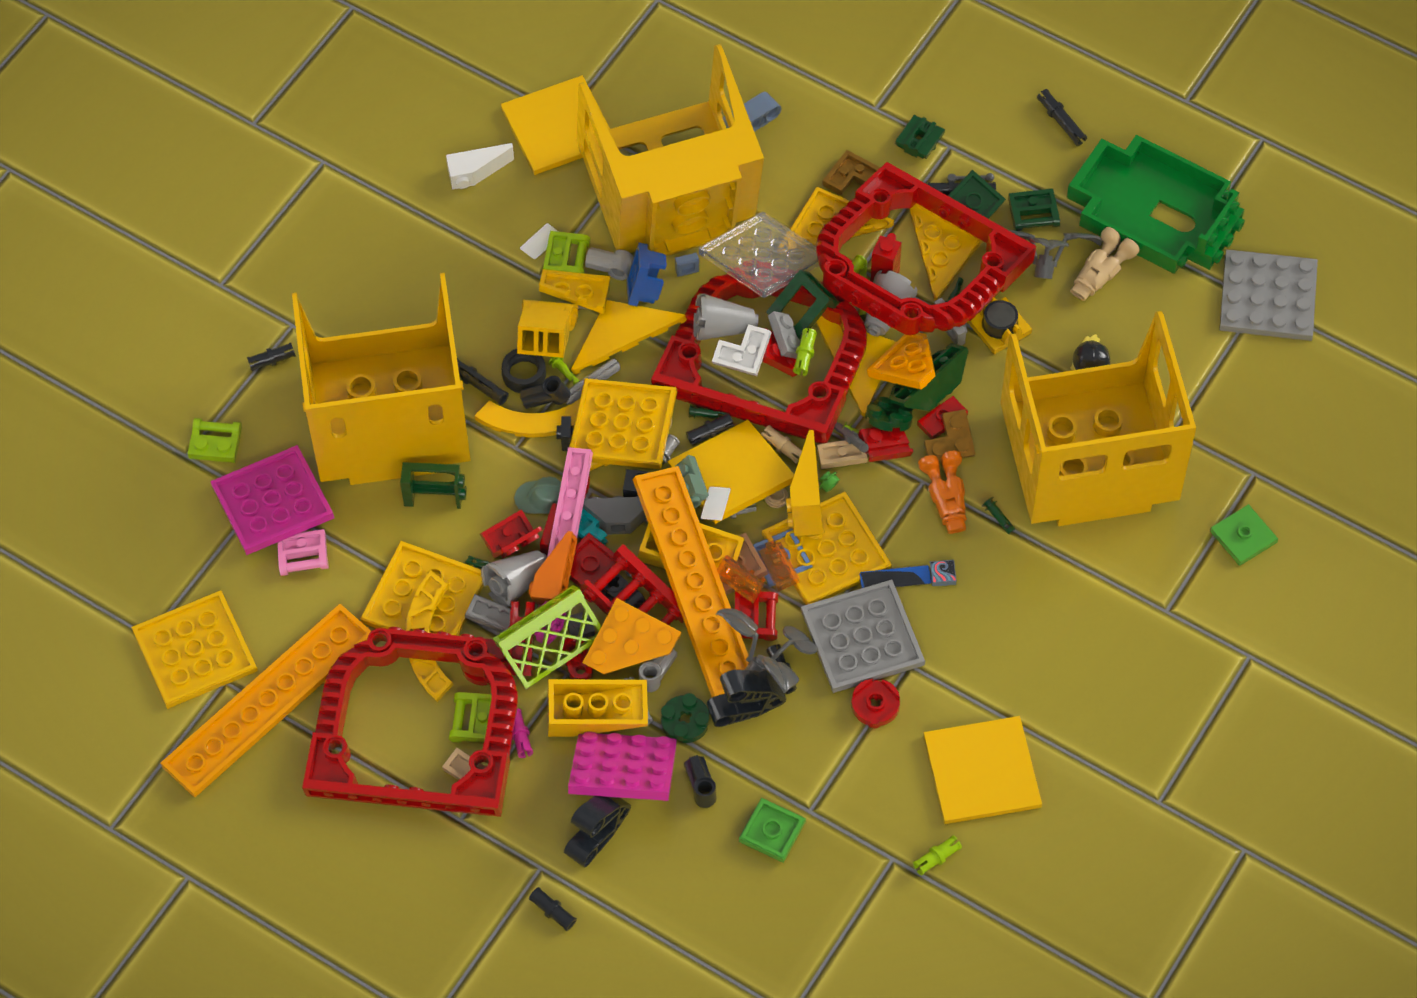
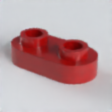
(576, 663)

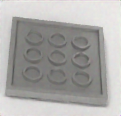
(1268, 295)
(862, 635)

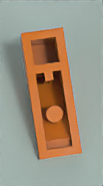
(555, 572)

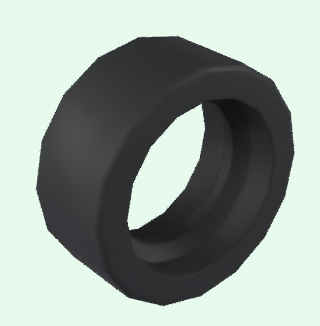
(518, 384)

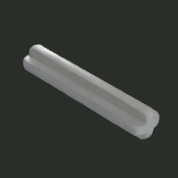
(601, 373)

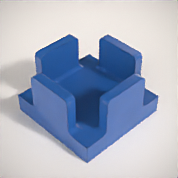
(642, 279)

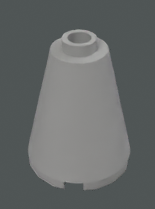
(895, 284)
(721, 318)
(511, 576)

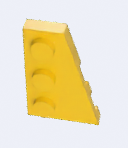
(578, 288)

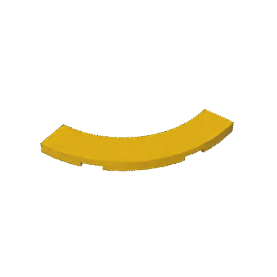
(524, 424)
(420, 617)

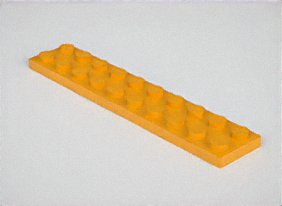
(691, 573)
(264, 702)

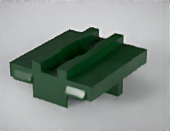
(919, 127)

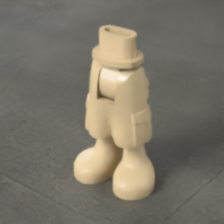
(1100, 267)

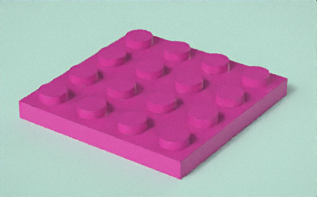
(272, 500)
(623, 766)

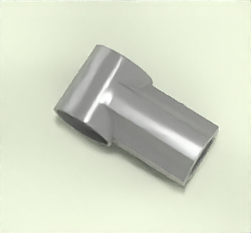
(616, 264)
(657, 668)

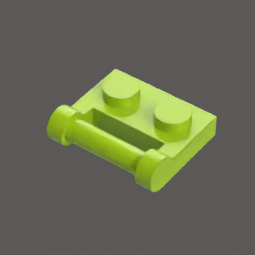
(559, 251)
(214, 447)
(478, 717)

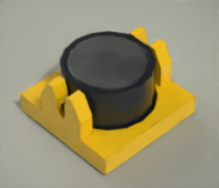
(997, 322)

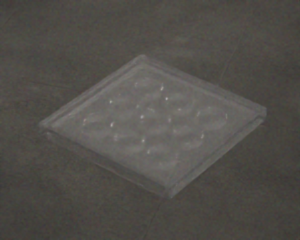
(761, 254)

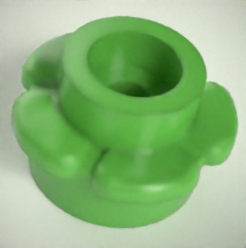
(828, 481)

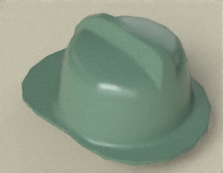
(538, 496)

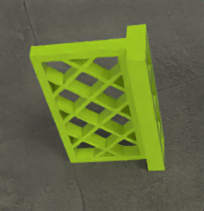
(543, 617)

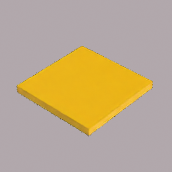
(548, 124)
(624, 422)
(740, 462)
(836, 554)
(402, 578)
(194, 649)
(982, 770)

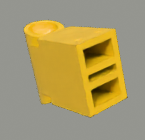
(545, 327)

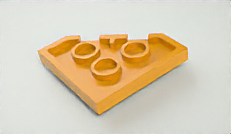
(906, 362)
(629, 639)

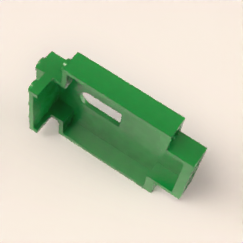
(1126, 186)

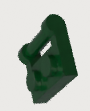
(1033, 203)

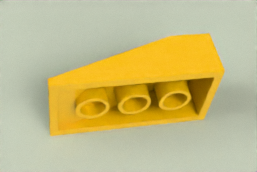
(805, 494)
(718, 541)
(595, 706)

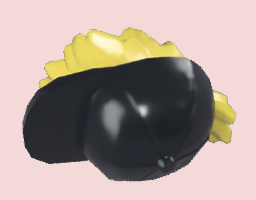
(1090, 354)

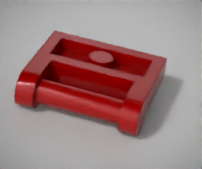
(752, 610)

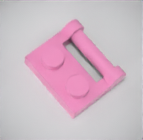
(300, 546)

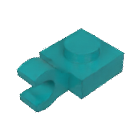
(591, 525)

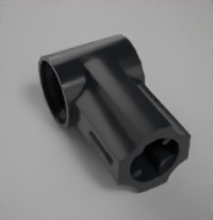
(549, 391)
(701, 781)

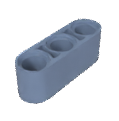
(760, 110)

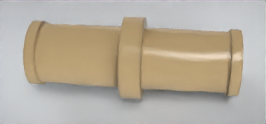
(782, 444)

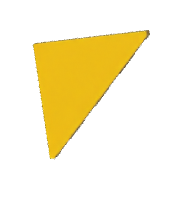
(820, 210)
(942, 247)
(622, 329)
(862, 387)

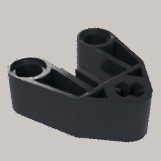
(745, 697)
(597, 823)

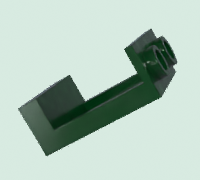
(823, 297)
(411, 486)

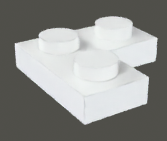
(746, 357)

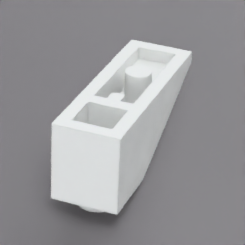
(475, 165)

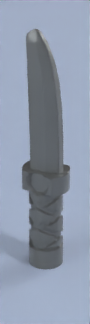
(851, 437)

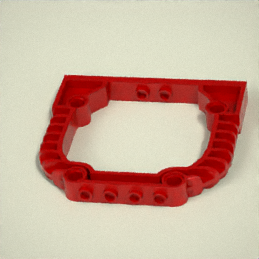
(892, 189)
(800, 417)
(475, 793)

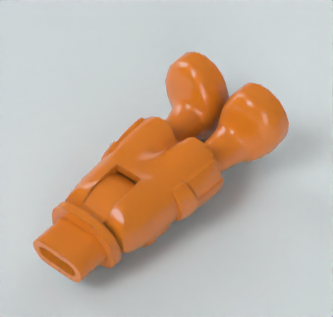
(946, 494)

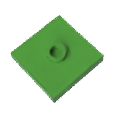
(1244, 535)
(772, 830)

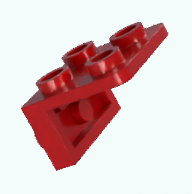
(507, 534)

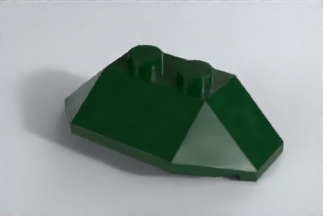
(949, 370)

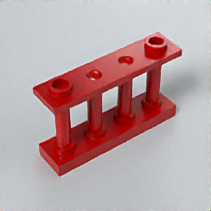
(642, 577)

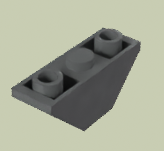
(616, 514)

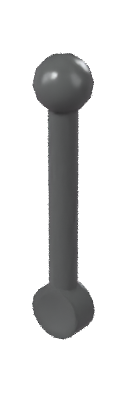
(989, 177)

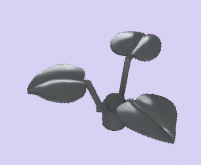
(1045, 265)
(781, 672)

